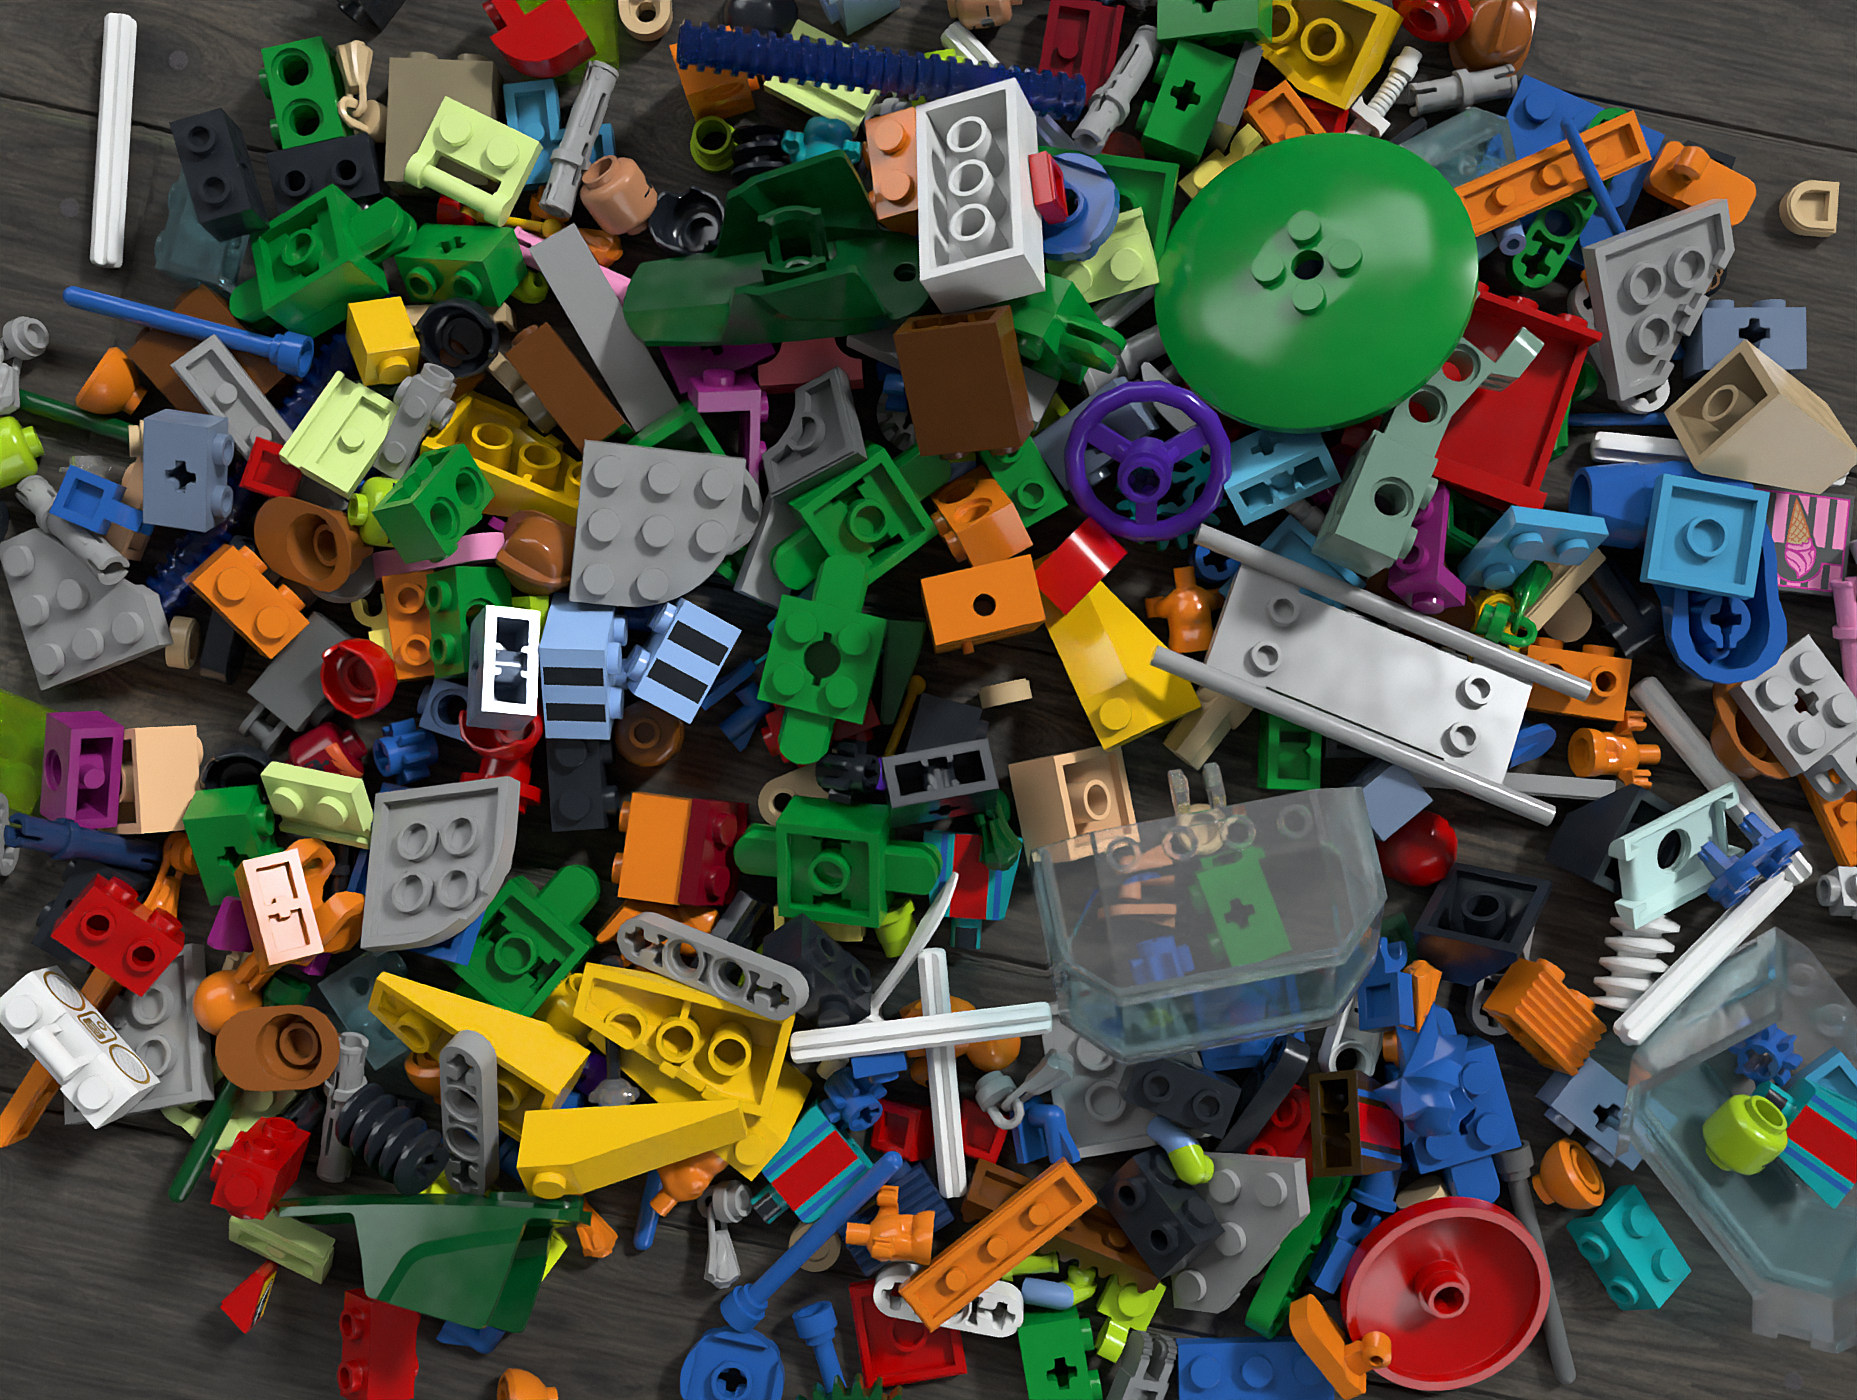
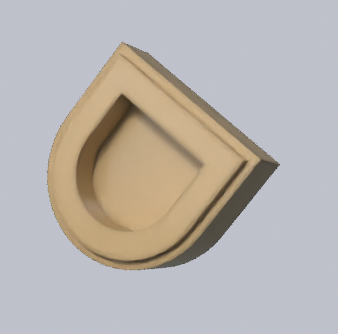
(1811, 208)

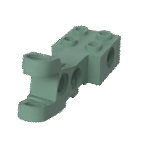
(1394, 469)

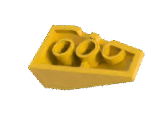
(1330, 45)
(515, 459)
(1110, 670)
(687, 1033)
(533, 1058)
(764, 1134)
(603, 1145)

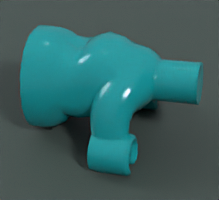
(821, 137)

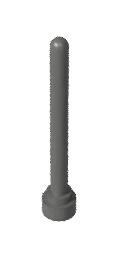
(1514, 1169)

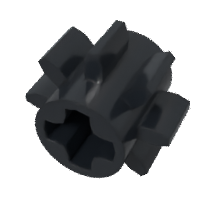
(848, 771)

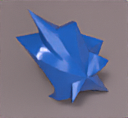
(1429, 1084)

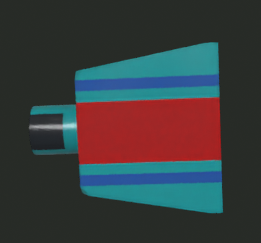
(978, 890)
(1819, 1136)
(810, 1169)

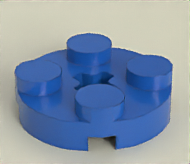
(1095, 214)
(726, 1349)

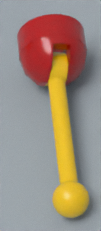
(455, 213)

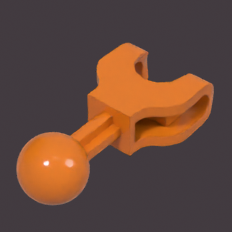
(339, 928)

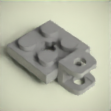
(1811, 739)

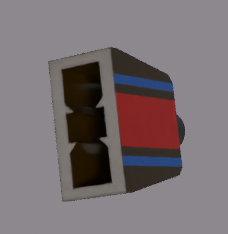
(1352, 1126)

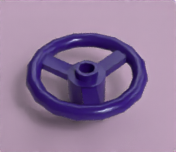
(1142, 484)

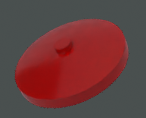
(1450, 1288)

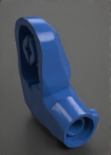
(1706, 633)

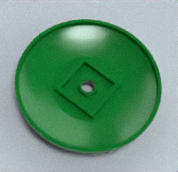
(1329, 346)

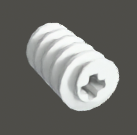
(1633, 962)

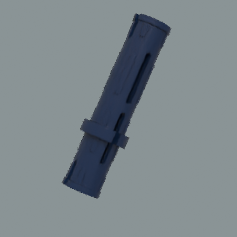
(67, 840)

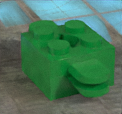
(320, 262)
(1062, 333)
(864, 514)
(822, 659)
(833, 883)
(530, 941)

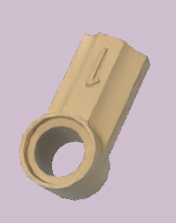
(1203, 729)

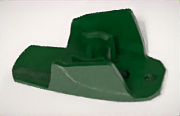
(789, 266)
(450, 1253)

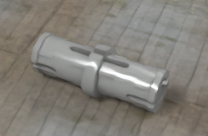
(1461, 90)

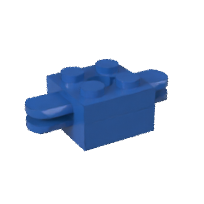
(1483, 1132)

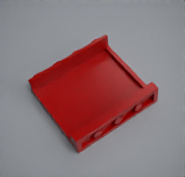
(1503, 439)

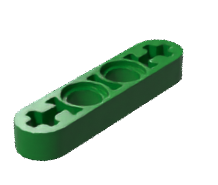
(1578, 209)
(1296, 1256)

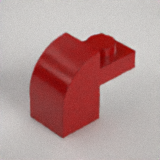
(541, 42)
(1078, 565)

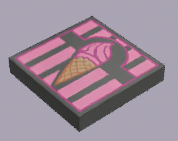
(1809, 538)

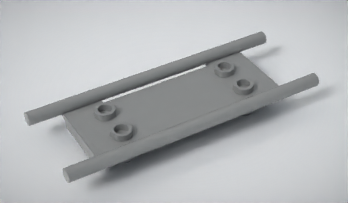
(1367, 681)

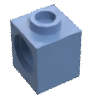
(434, 705)

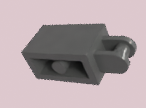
(293, 685)

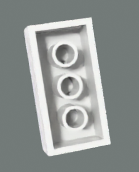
(977, 198)

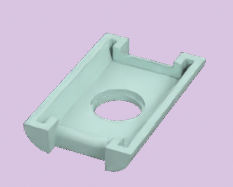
(1656, 891)

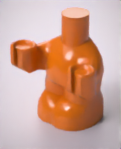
(1187, 612)
(1614, 752)
(686, 1180)
(894, 1234)

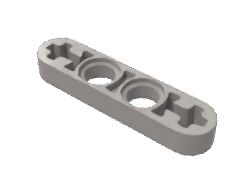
(710, 973)
(461, 1113)

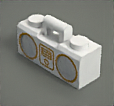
(75, 1045)

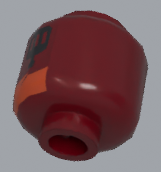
(329, 750)

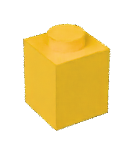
(382, 341)

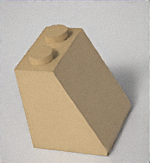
(1761, 426)

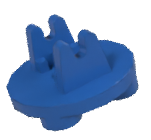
(1768, 857)

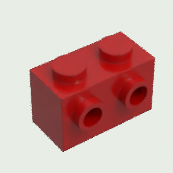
(120, 933)

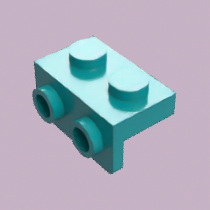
(1630, 1251)

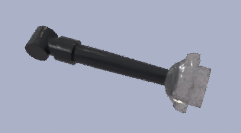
(614, 1089)

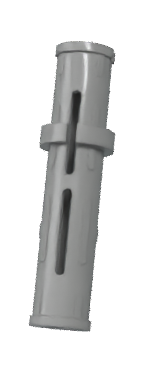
(1111, 102)
(576, 147)
(83, 543)
(346, 1079)

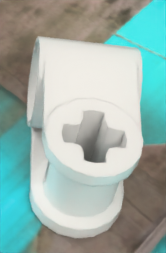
(1347, 1035)

